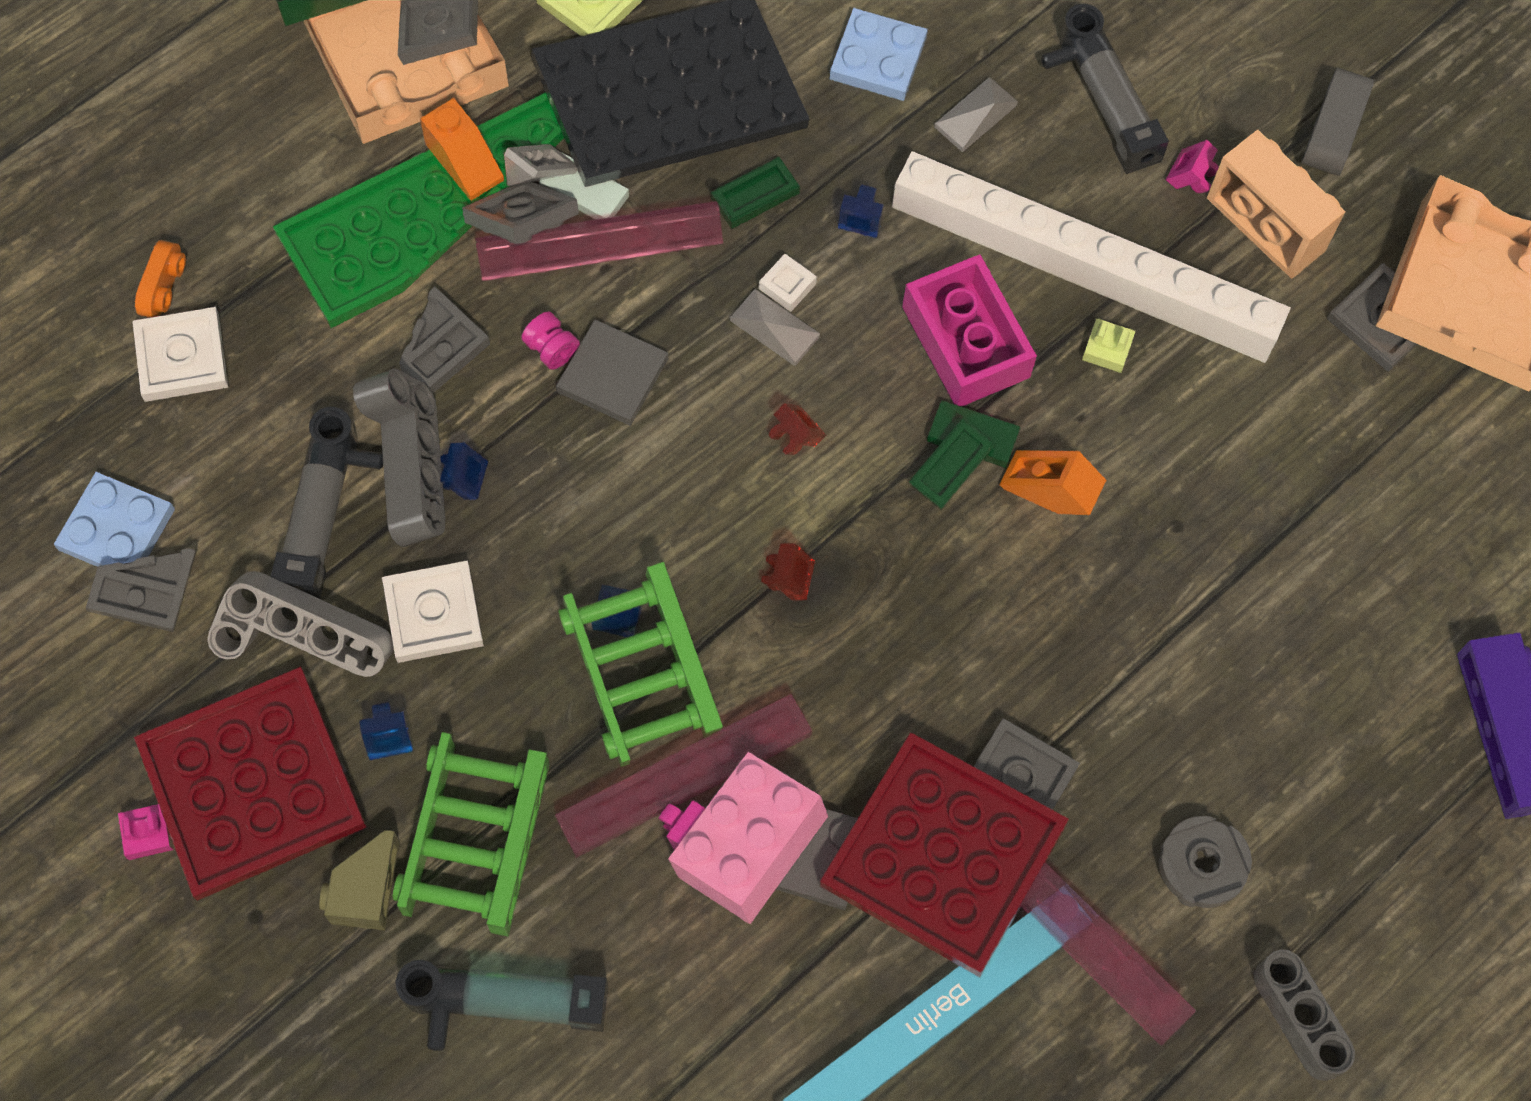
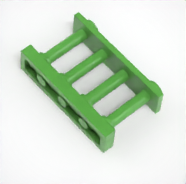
(669, 632)
(506, 863)

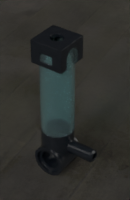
(502, 995)

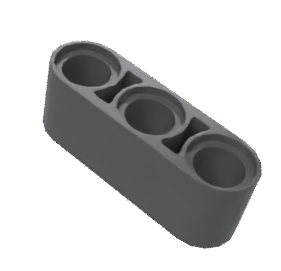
(1338, 121)
(1304, 1039)

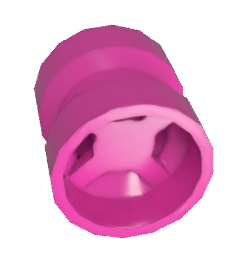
(550, 340)

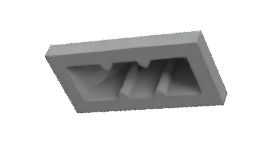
(975, 114)
(536, 163)
(775, 327)

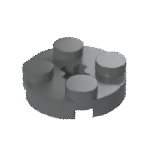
(1192, 884)

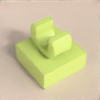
(1108, 345)

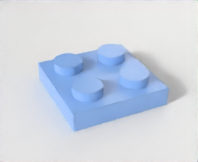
(878, 54)
(113, 523)

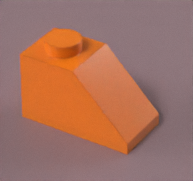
(461, 149)
(1054, 480)

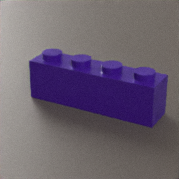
(1500, 694)

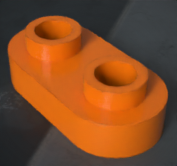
(155, 287)

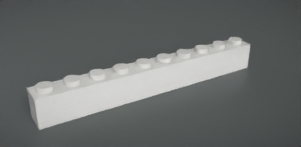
(1090, 257)

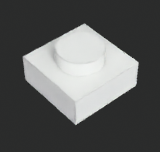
(787, 282)

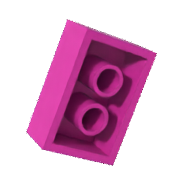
(968, 331)

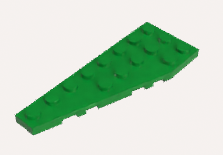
(399, 223)

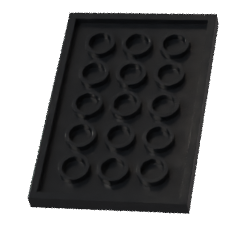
(668, 90)

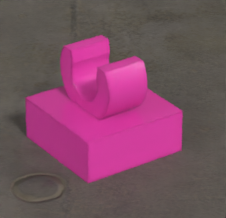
(1192, 166)
(679, 822)
(144, 832)

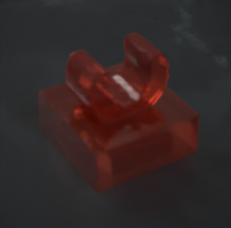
(799, 426)
(791, 571)

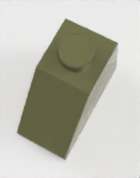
(362, 885)

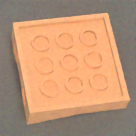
(374, 85)
(1465, 284)

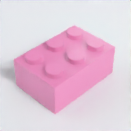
(749, 837)

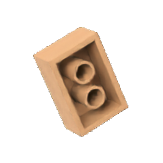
(1275, 203)

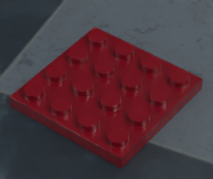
(249, 783)
(944, 854)

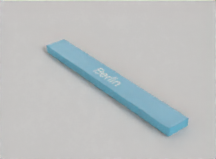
(929, 1018)

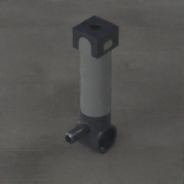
(1137, 137)
(318, 499)

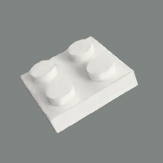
(180, 354)
(432, 611)

